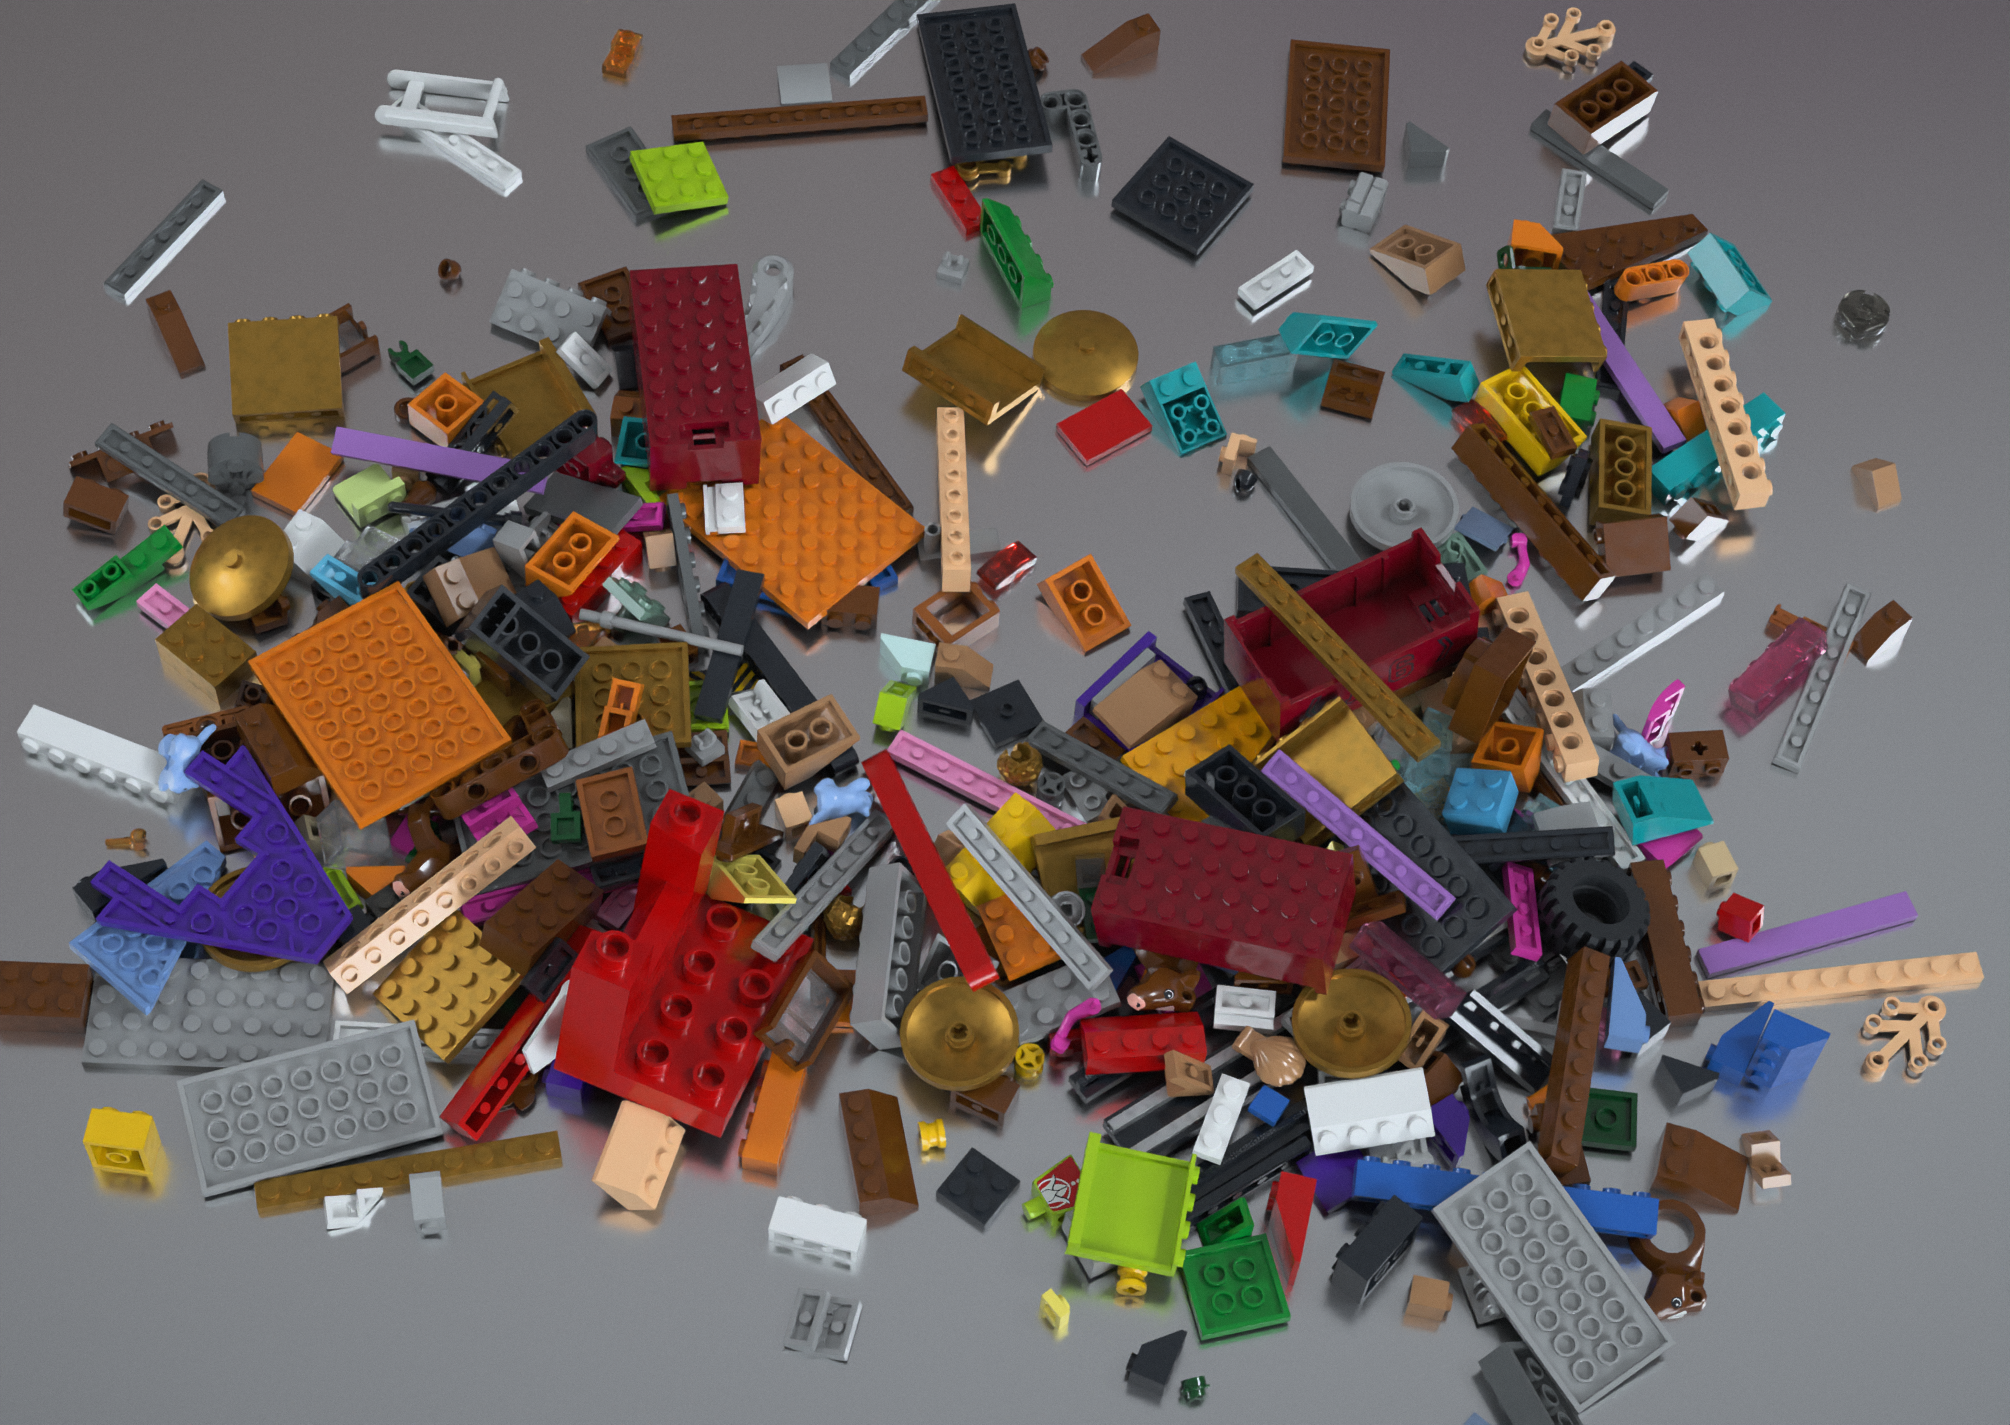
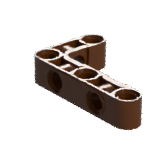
(505, 768)

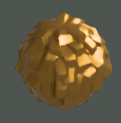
(1021, 766)
(843, 918)

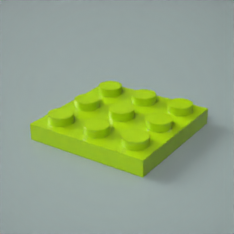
(678, 177)

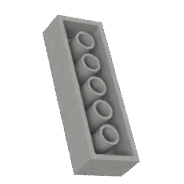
(887, 954)

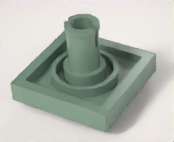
(1458, 550)
(636, 602)

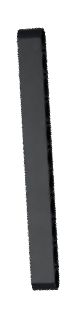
(484, 492)

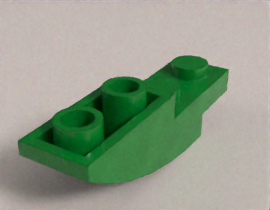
(130, 572)

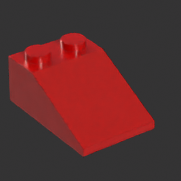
(1290, 1211)

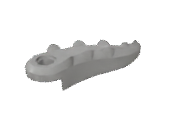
(767, 298)

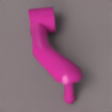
(1517, 575)
(1086, 1009)

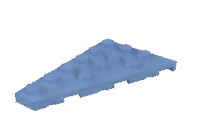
(143, 962)

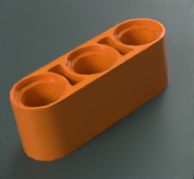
(1651, 280)

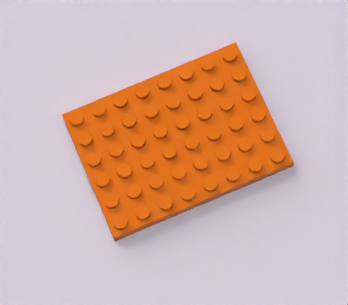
(807, 524)
(379, 704)

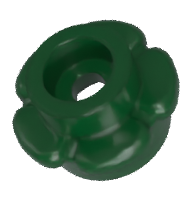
(1194, 1387)

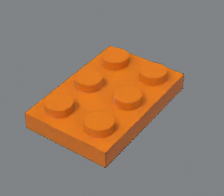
(1015, 938)

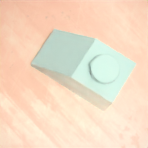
(909, 658)

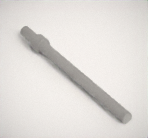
(609, 620)

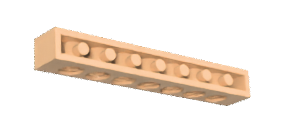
(1725, 414)
(953, 500)
(1549, 692)
(429, 905)

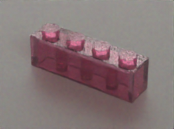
(1777, 668)
(1407, 970)

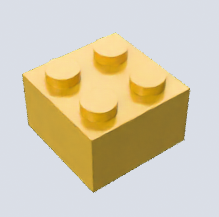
(122, 1140)

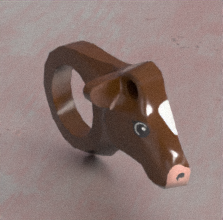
(431, 852)
(1166, 984)
(1676, 1277)

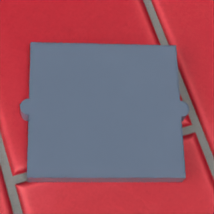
(1484, 528)

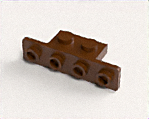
(109, 466)
(744, 833)

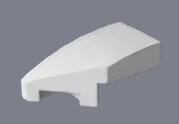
(349, 1210)

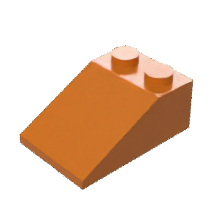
(1084, 603)

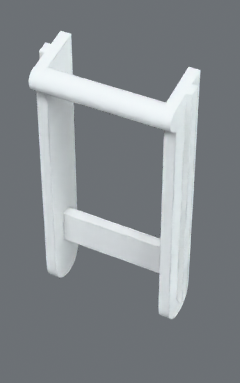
(416, 83)

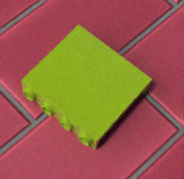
(1132, 1208)

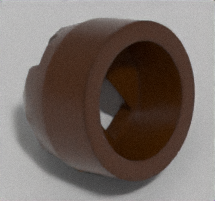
(445, 273)
(1462, 969)

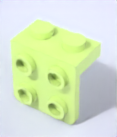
(369, 493)

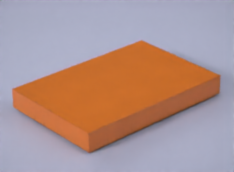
(297, 474)

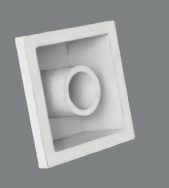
(310, 543)

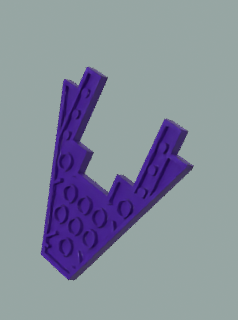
(273, 909)

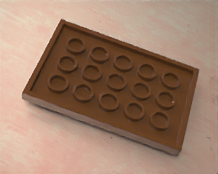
(1336, 106)

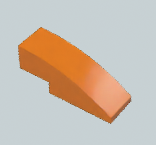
(621, 706)

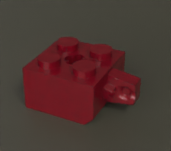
(595, 465)

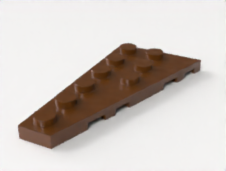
(1609, 250)

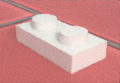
(584, 360)

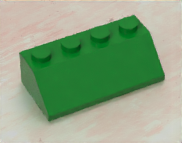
(1014, 254)

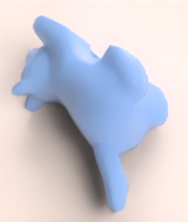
(1637, 751)
(180, 752)
(838, 802)

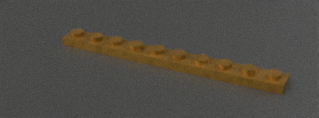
(1338, 658)
(394, 1173)

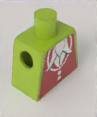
(1054, 1192)

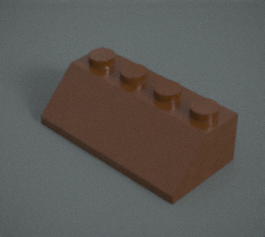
(877, 1152)

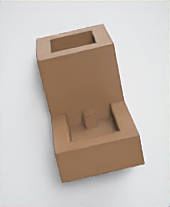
(829, 834)
(1764, 1159)

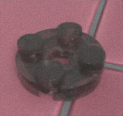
(1858, 325)

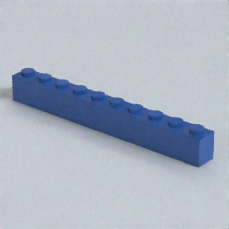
(1429, 1186)

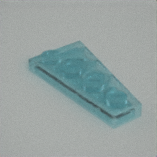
(1431, 775)

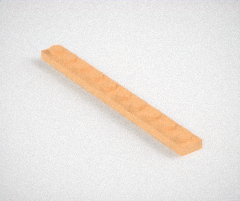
(1840, 981)

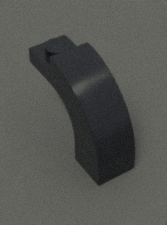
(1486, 1110)

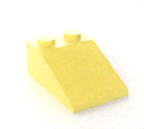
(747, 881)

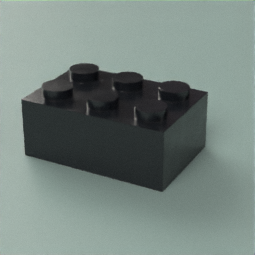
(1376, 1248)

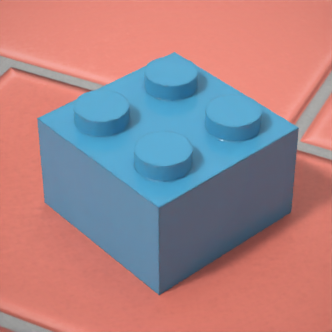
(1480, 801)

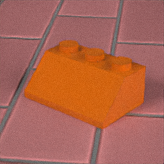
(570, 555)

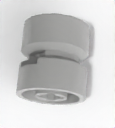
(1071, 905)

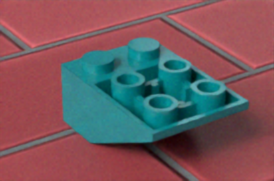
(1184, 408)
(1658, 807)

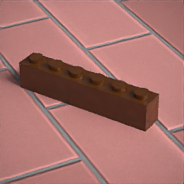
(1665, 947)

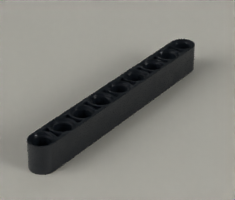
(771, 665)

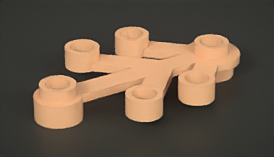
(1541, 46)
(186, 517)
(1906, 1032)

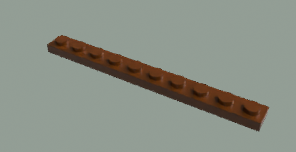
(799, 118)

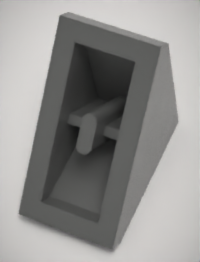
(1423, 149)

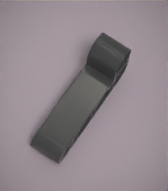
(1073, 110)

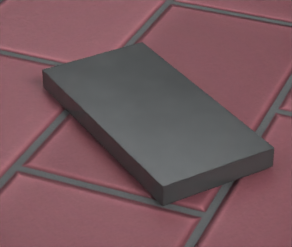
(613, 161)
(595, 502)

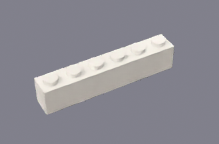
(95, 752)

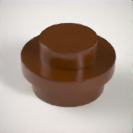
(1038, 58)

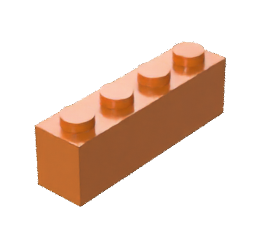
(772, 1116)

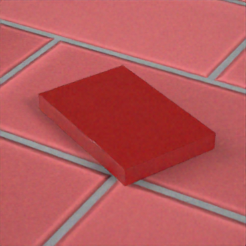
(1104, 427)

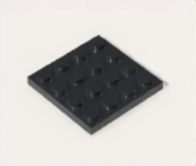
(1182, 195)

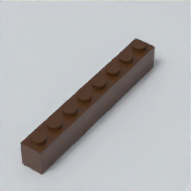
(1533, 512)
(1573, 1060)

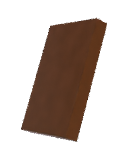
(613, 289)

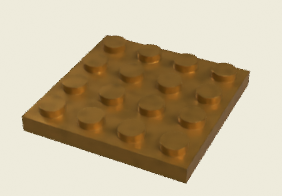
(665, 695)
(448, 986)

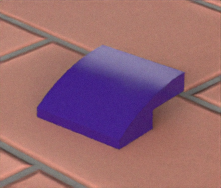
(1333, 1176)

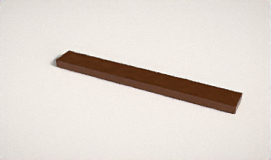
(852, 444)

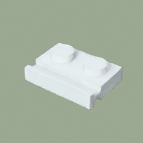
(724, 508)
(1244, 1007)

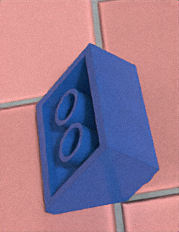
(1785, 1051)

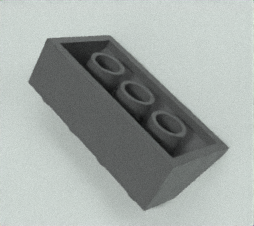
(1525, 1387)

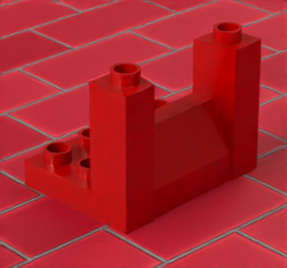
(680, 991)

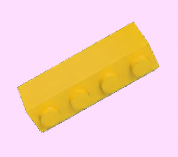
(1510, 400)
(1014, 826)

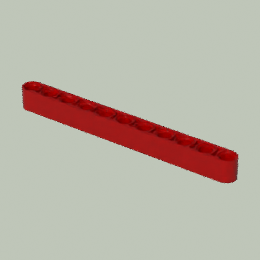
(930, 871)

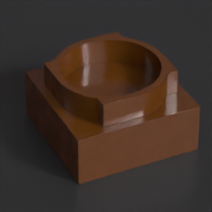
(1486, 682)

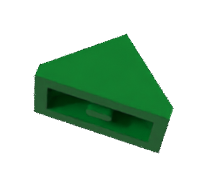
(1227, 1224)

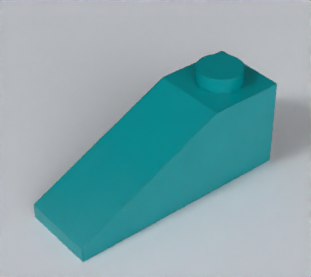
(1441, 376)

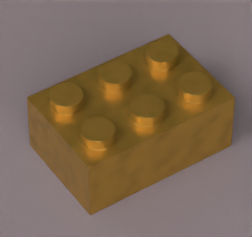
(206, 653)

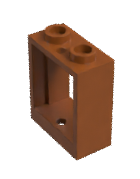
(936, 632)

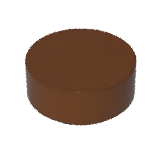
(401, 410)

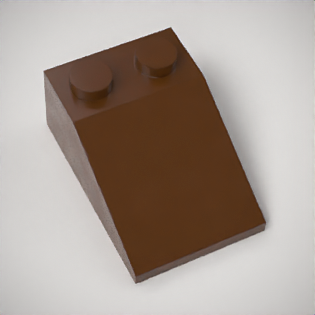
(1698, 1168)

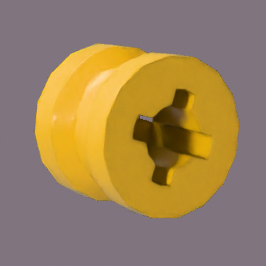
(1030, 1054)
(931, 1134)
(1131, 1281)

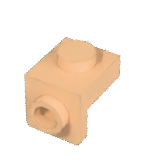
(1238, 445)

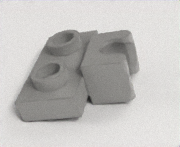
(1086, 796)

